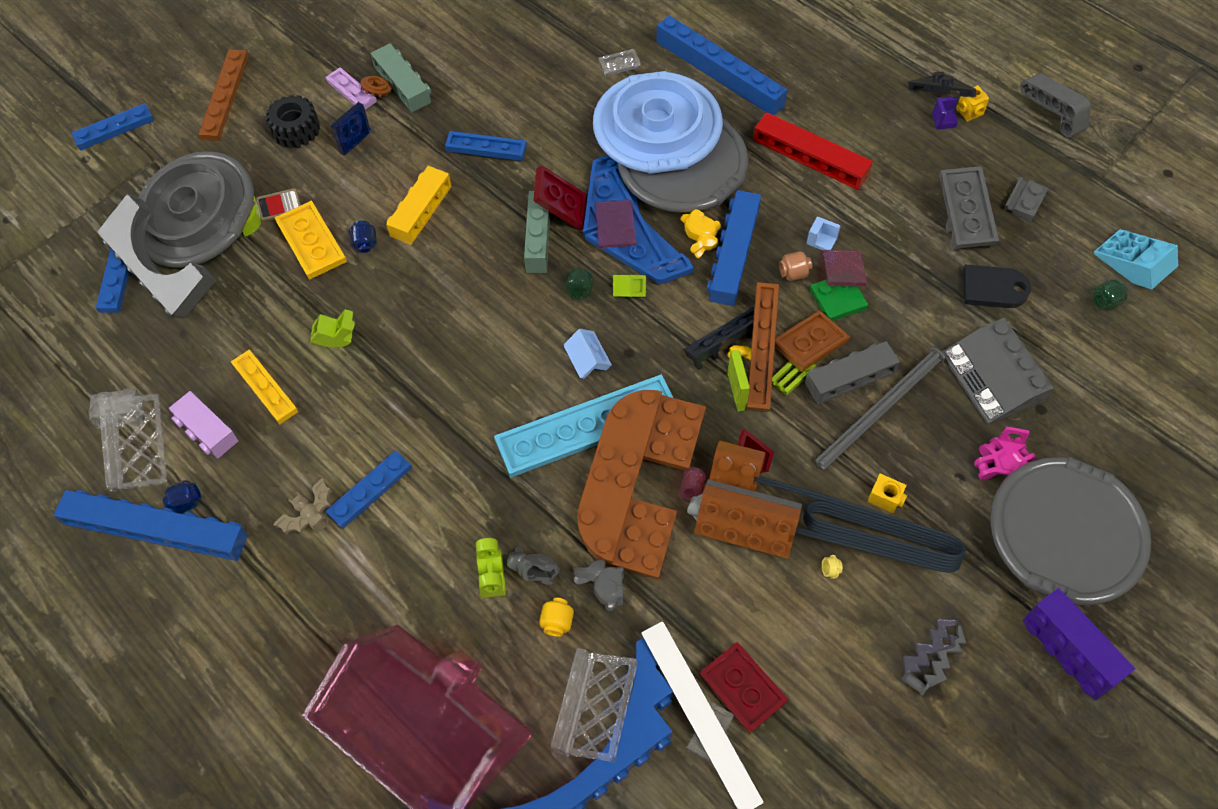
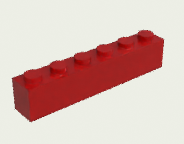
(812, 151)

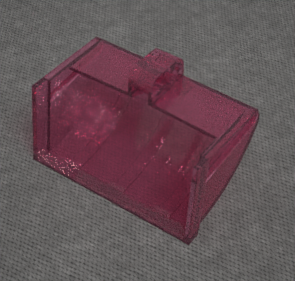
(415, 720)

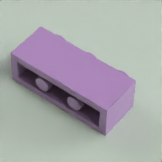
(202, 425)

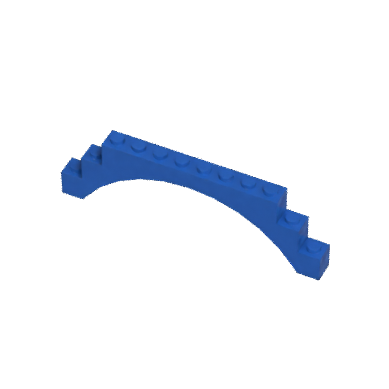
(640, 736)

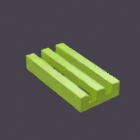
(794, 384)

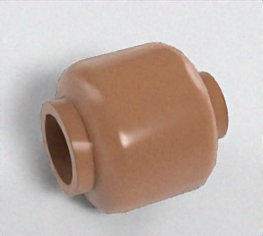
(795, 266)

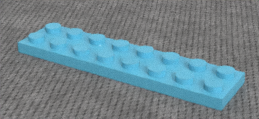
(564, 431)

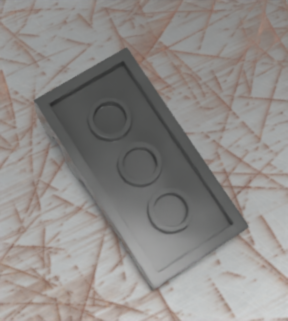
(968, 208)

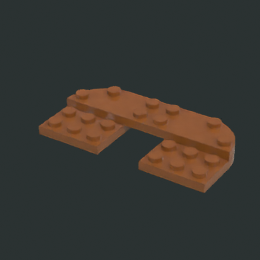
(609, 520)

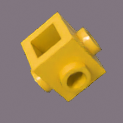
(973, 106)

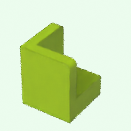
(629, 285)

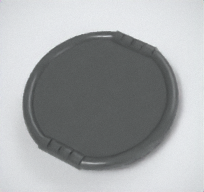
(701, 184)
(196, 208)
(1070, 530)

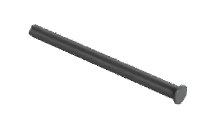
(879, 408)

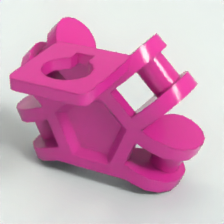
(1005, 452)

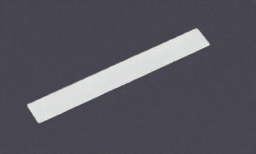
(702, 717)

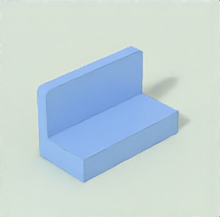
(586, 352)

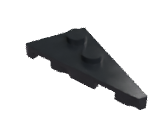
(942, 84)

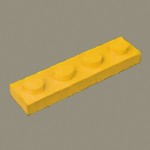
(264, 387)

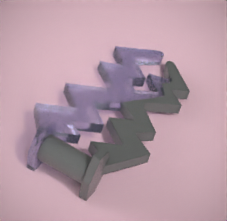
(911, 662)

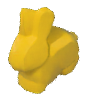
(702, 230)

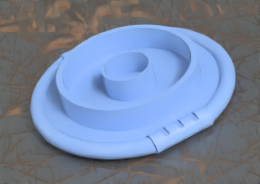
(657, 122)

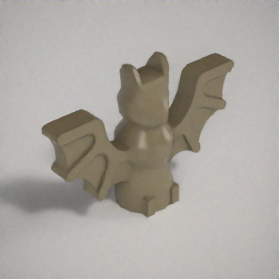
(310, 513)

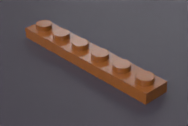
(223, 95)
(762, 347)

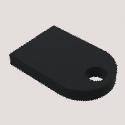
(994, 286)

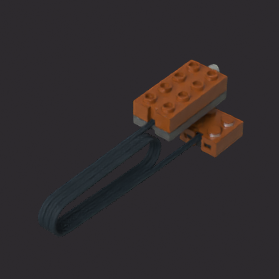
(741, 516)

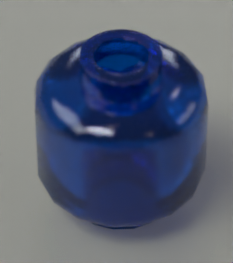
(362, 236)
(182, 496)

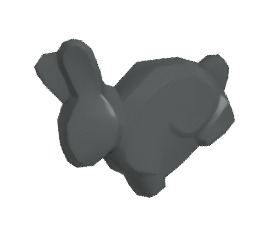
(533, 566)
(606, 581)

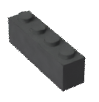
(851, 372)

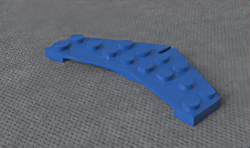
(651, 254)

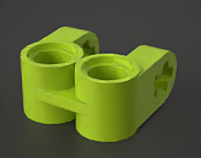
(490, 568)

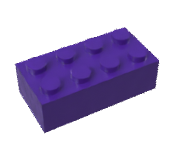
(1077, 644)

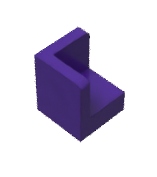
(944, 113)

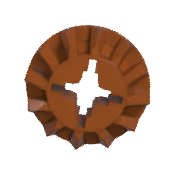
(375, 86)

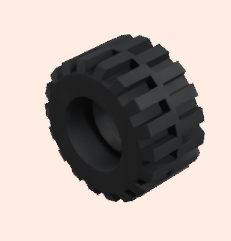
(293, 121)

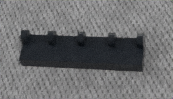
(721, 338)

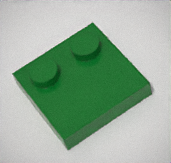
(838, 301)

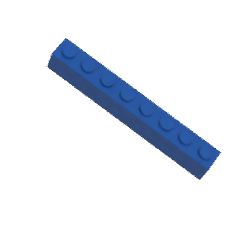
(721, 65)
(151, 524)

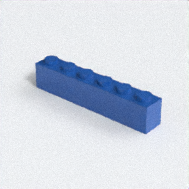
(735, 248)

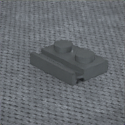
(1026, 199)

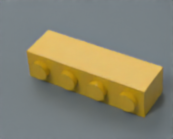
(419, 205)

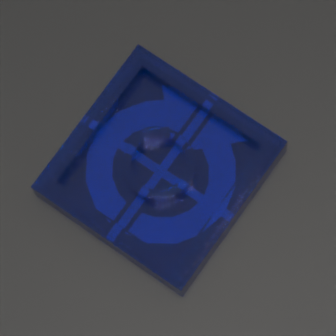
(351, 128)

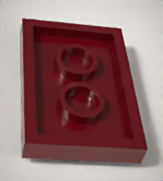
(560, 197)
(743, 687)

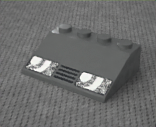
(997, 372)

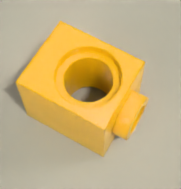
(887, 484)

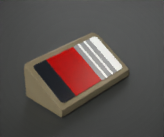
(277, 203)

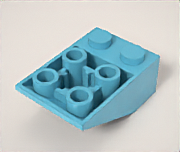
(1139, 257)

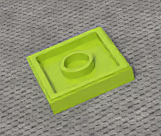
(738, 380)

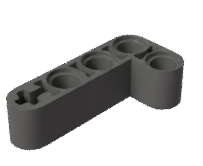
(1061, 100)

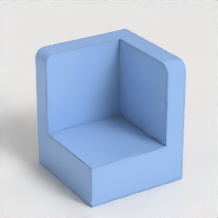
(823, 234)

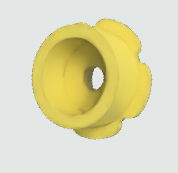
(831, 566)

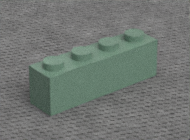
(402, 78)
(536, 237)

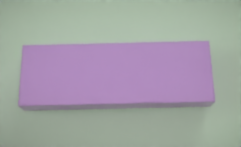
(349, 88)

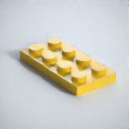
(310, 240)

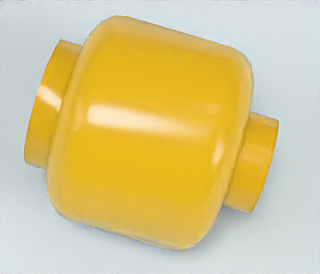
(556, 617)

